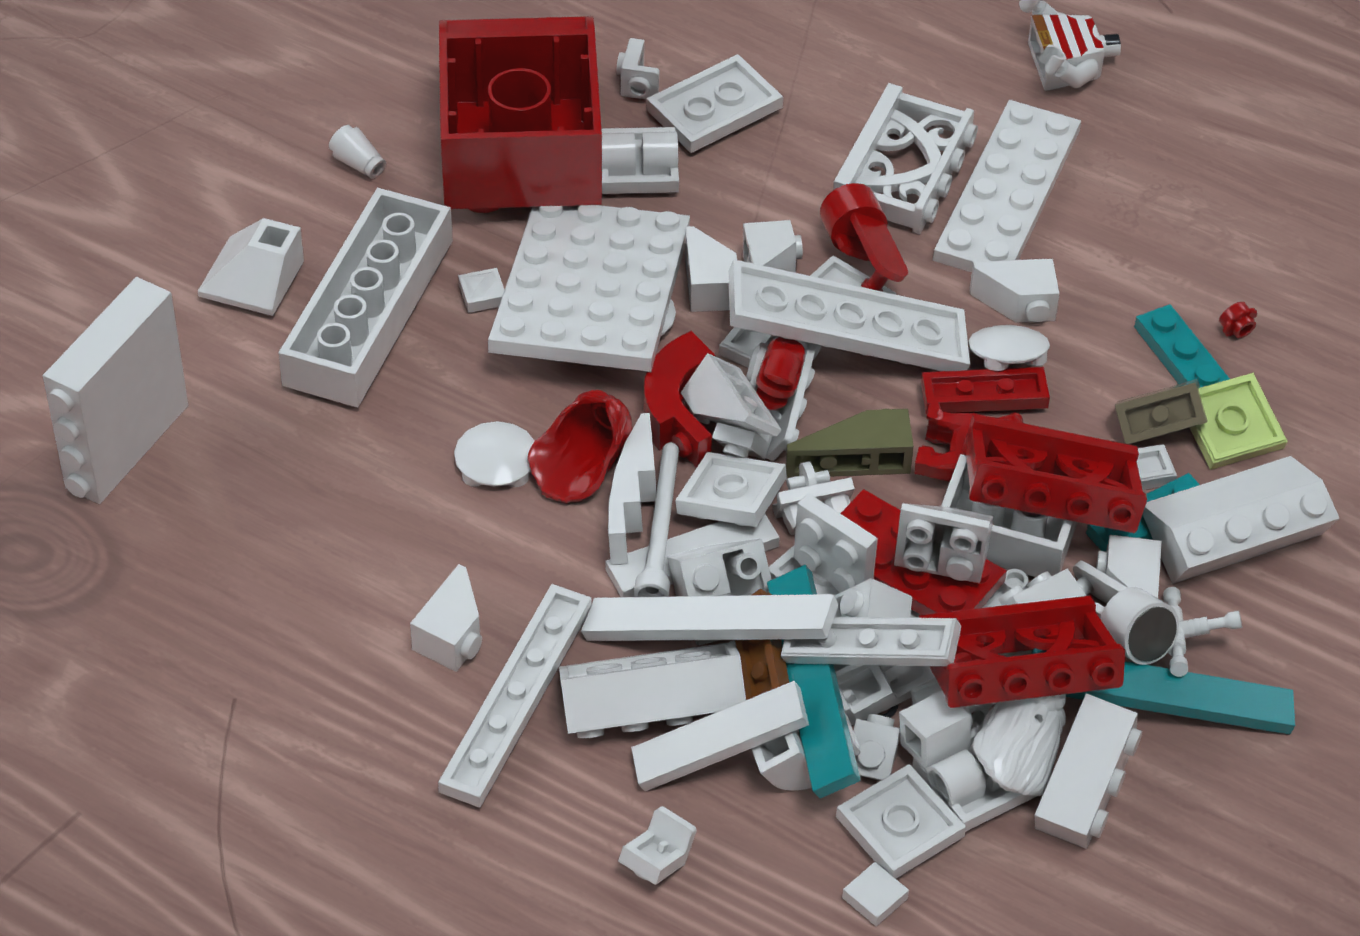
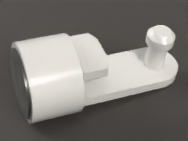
(1132, 615)

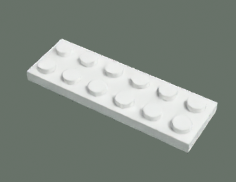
(1007, 187)
(847, 317)

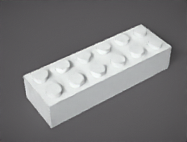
(366, 297)

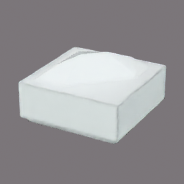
(481, 289)

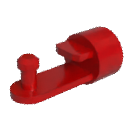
(861, 231)

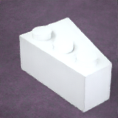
(1088, 772)

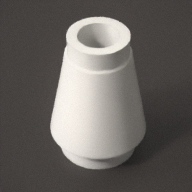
(356, 151)

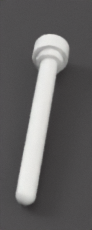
(653, 580)

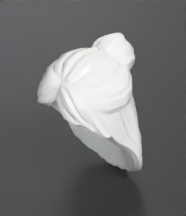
(1021, 742)

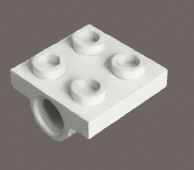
(640, 160)
(968, 788)

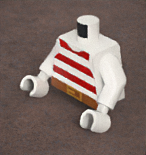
(1066, 46)

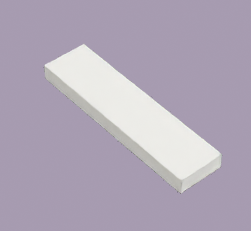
(721, 532)
(879, 642)
(719, 736)

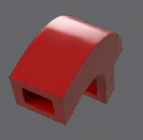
(664, 400)

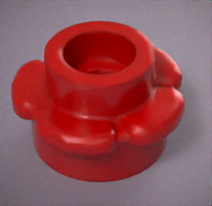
(1238, 320)

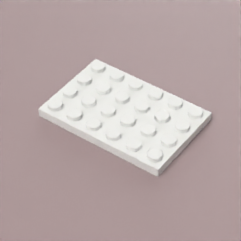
(591, 286)

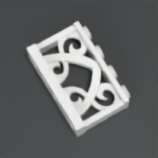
(898, 115)

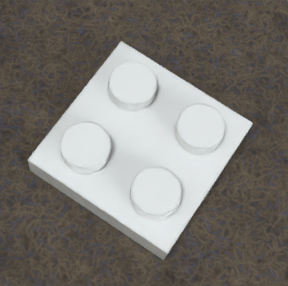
(731, 489)
(833, 545)
(900, 821)

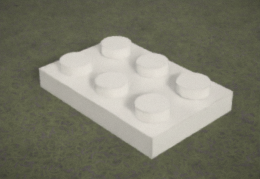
(714, 103)

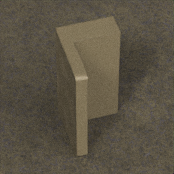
(1161, 412)

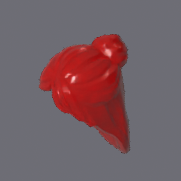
(580, 447)

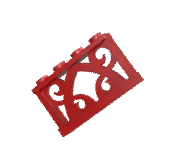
(1054, 473)
(1077, 658)

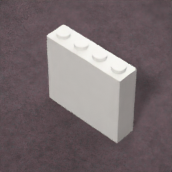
(116, 390)

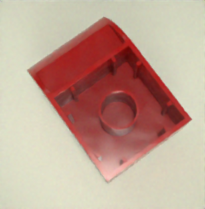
(519, 113)

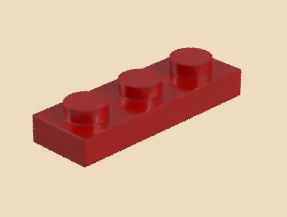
(986, 389)

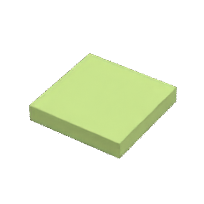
(1237, 423)

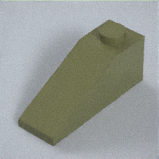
(858, 446)

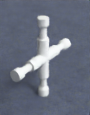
(1193, 628)

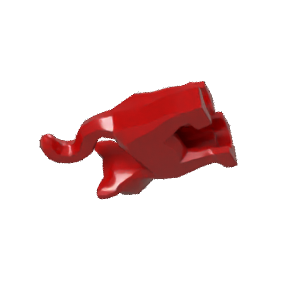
(950, 430)

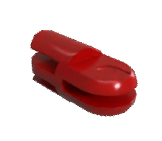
(780, 372)

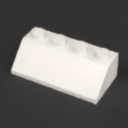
(1239, 517)
(651, 689)

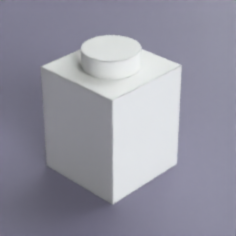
(935, 730)

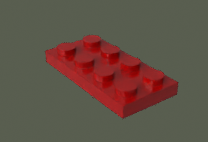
(929, 591)

